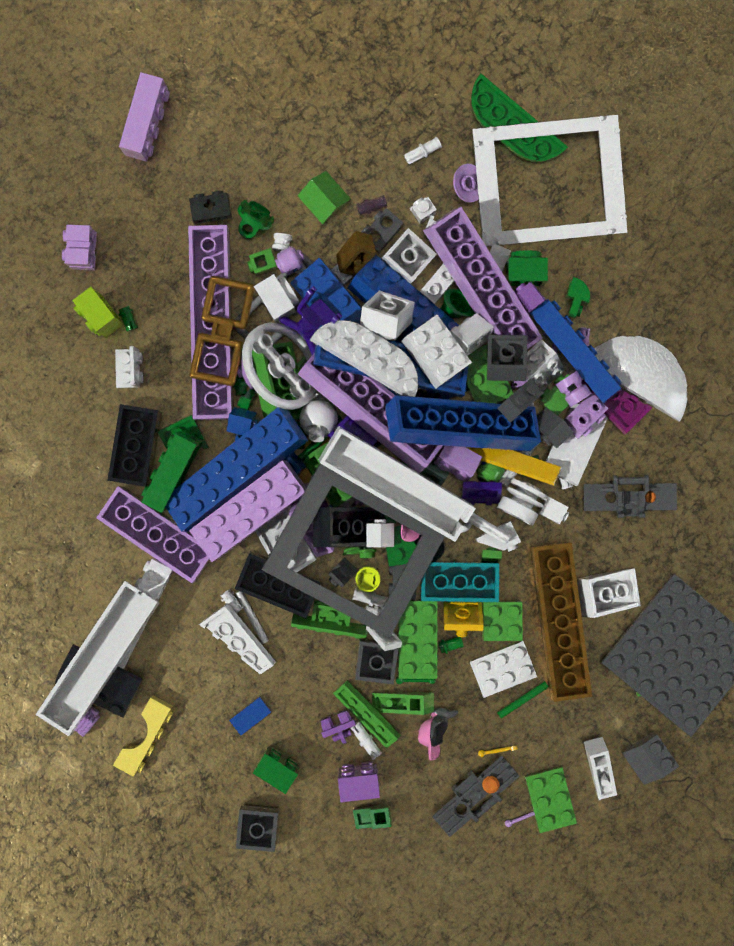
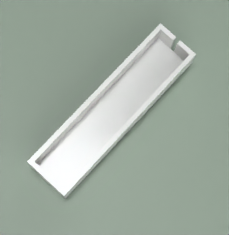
(396, 483)
(97, 658)

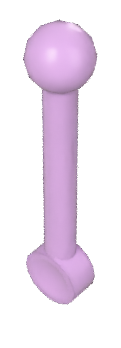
(508, 823)

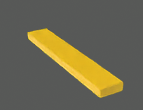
(520, 464)

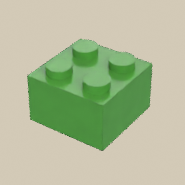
(502, 621)

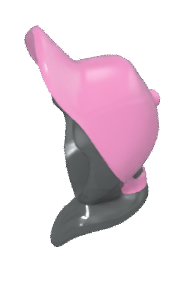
(433, 729)

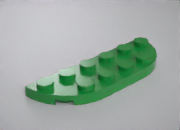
(497, 109)

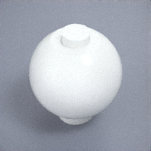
(318, 419)

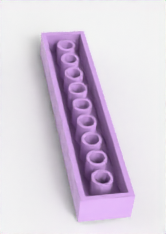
(210, 257)

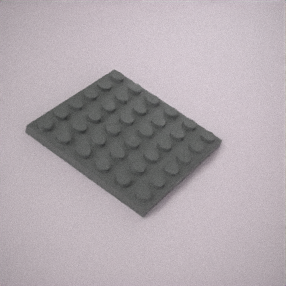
(677, 655)

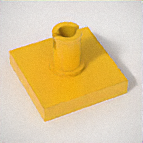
(463, 617)

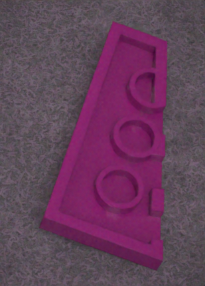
(624, 409)

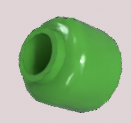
(488, 472)

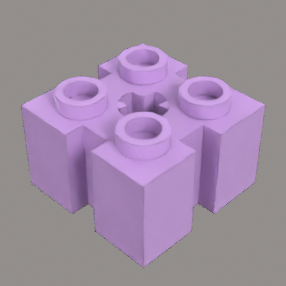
(79, 247)

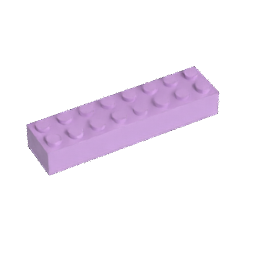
(479, 276)
(365, 403)

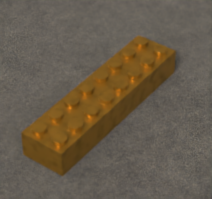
(561, 621)

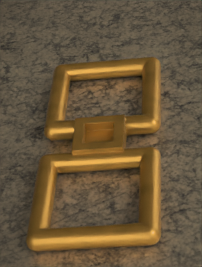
(222, 331)

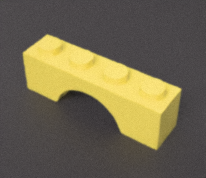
(131, 757)

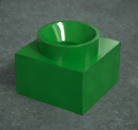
(526, 267)

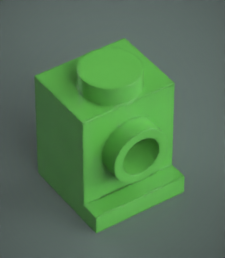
(265, 255)

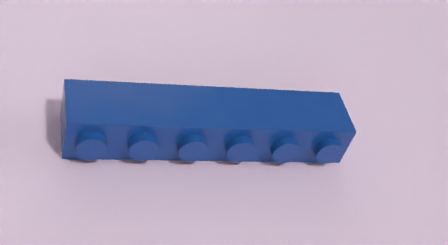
(576, 351)

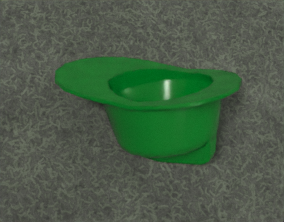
(455, 304)

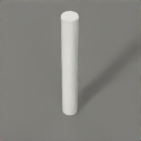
(252, 617)

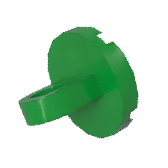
(254, 215)

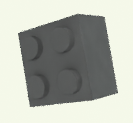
(374, 663)
(257, 828)

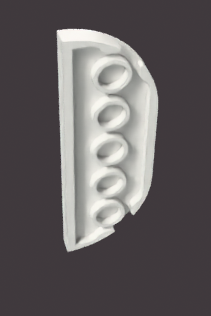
(369, 355)

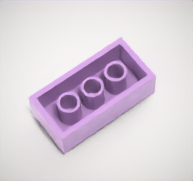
(144, 117)

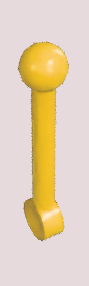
(481, 753)

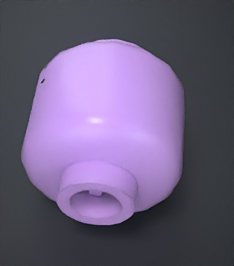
(290, 260)

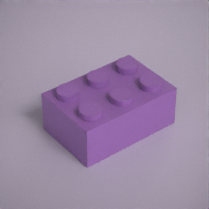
(358, 782)

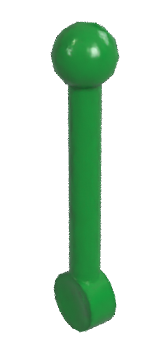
(400, 681)

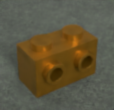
(355, 253)

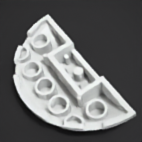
(647, 372)

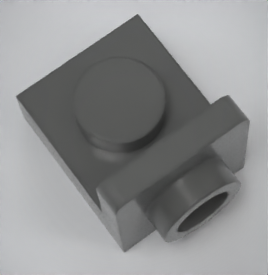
(342, 573)

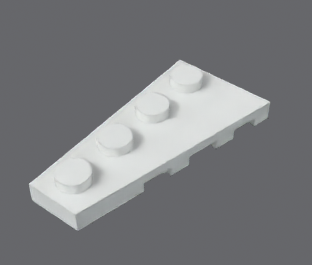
(234, 632)

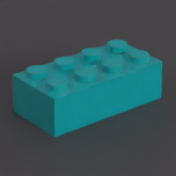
(461, 582)

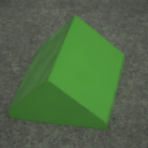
(323, 197)

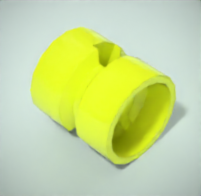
(367, 578)

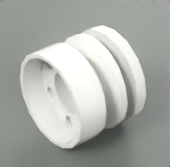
(522, 501)

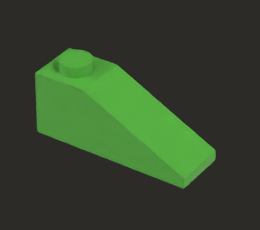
(403, 702)

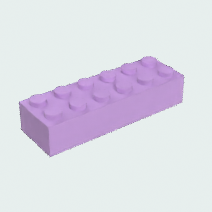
(248, 511)
(154, 534)

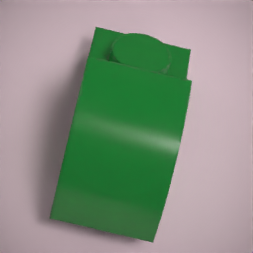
(578, 293)
(374, 816)

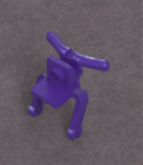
(311, 318)

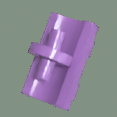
(345, 723)

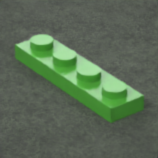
(366, 714)

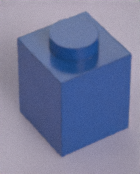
(241, 421)

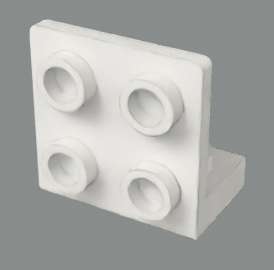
(543, 365)
(128, 368)

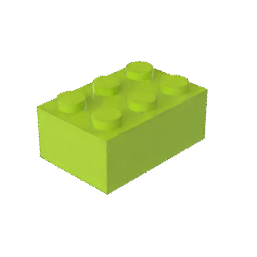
(98, 313)

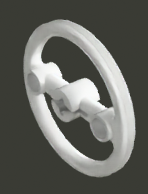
(279, 365)

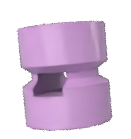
(577, 394)

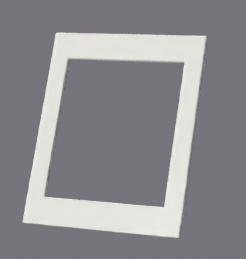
(611, 177)

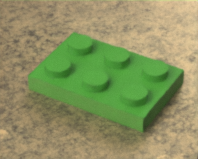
(550, 799)

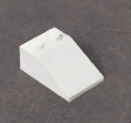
(608, 593)

